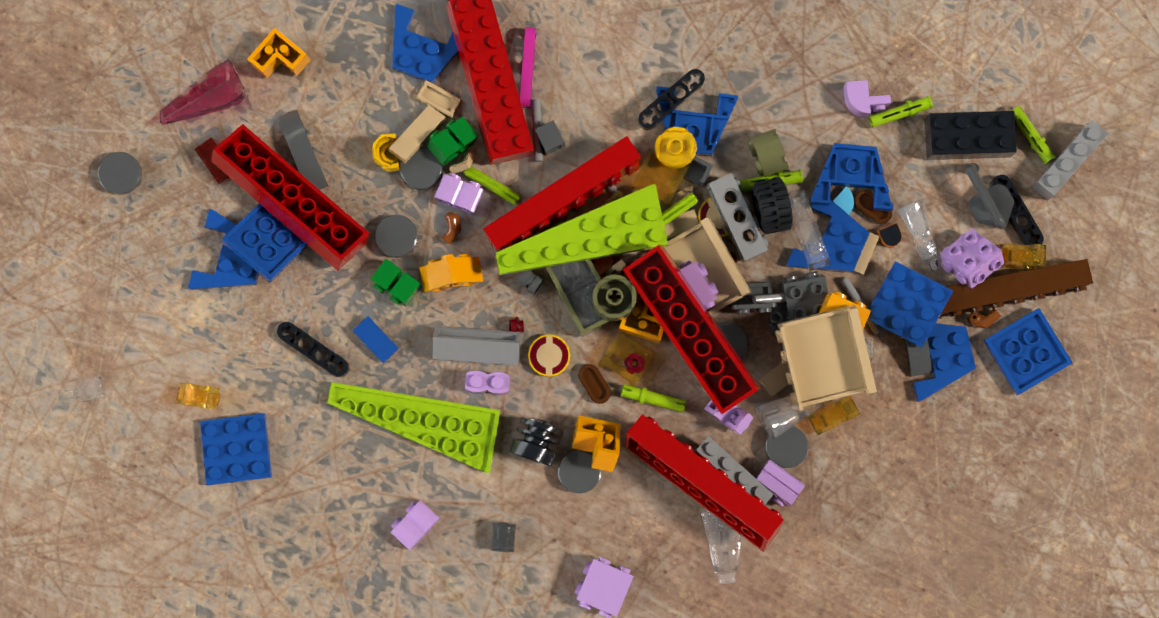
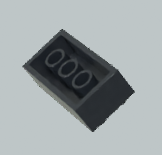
(970, 135)

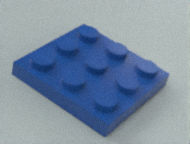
(264, 243)
(909, 304)
(1027, 351)
(236, 449)

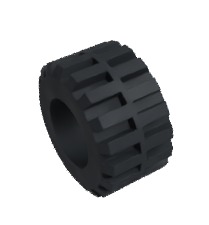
(772, 205)

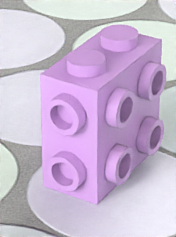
(971, 258)
(696, 277)
(603, 587)

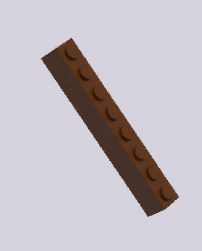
(1019, 286)

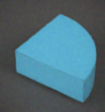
(845, 200)

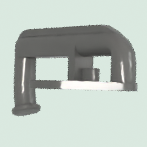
(990, 205)

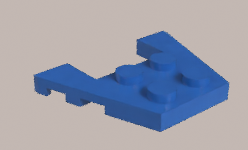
(418, 54)
(703, 126)
(853, 167)
(842, 239)
(230, 269)
(950, 359)

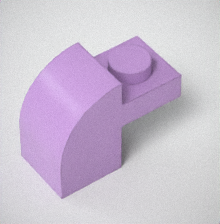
(858, 100)
(734, 419)

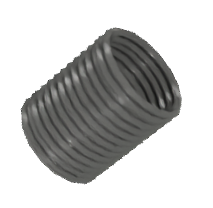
(503, 537)

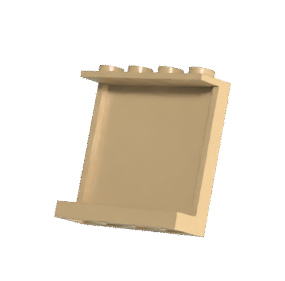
(706, 246)
(825, 356)

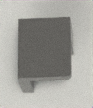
(550, 137)
(698, 172)

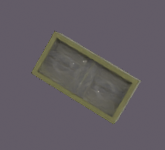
(575, 287)

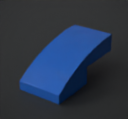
(375, 339)

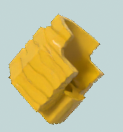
(381, 153)

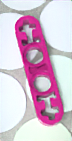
(527, 66)

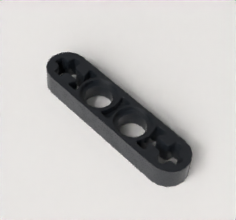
(673, 101)
(1022, 210)
(314, 347)

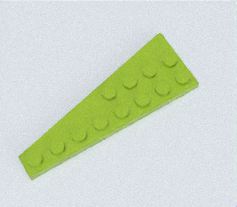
(613, 229)
(447, 427)

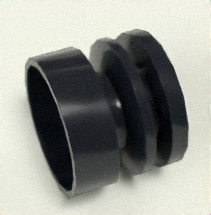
(536, 441)

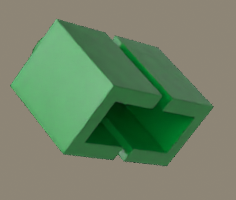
(457, 137)
(387, 276)

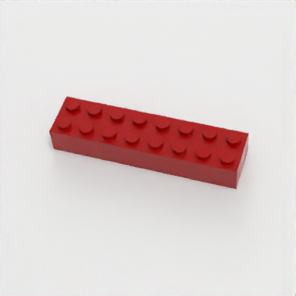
(490, 80)
(564, 195)
(290, 197)
(691, 329)
(703, 482)

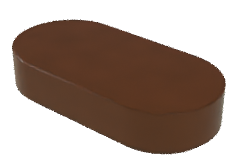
(864, 203)
(594, 384)

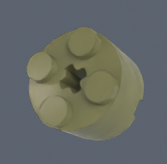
(768, 152)
(623, 289)

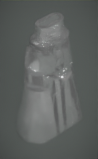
(917, 221)
(781, 415)
(723, 547)

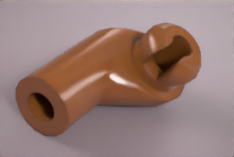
(454, 227)
(983, 321)

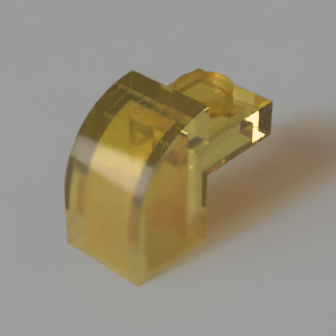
(1023, 257)
(198, 396)
(834, 414)

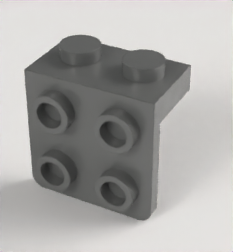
(804, 294)
(745, 304)

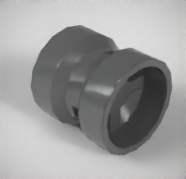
(530, 280)

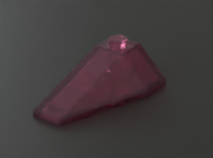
(214, 94)

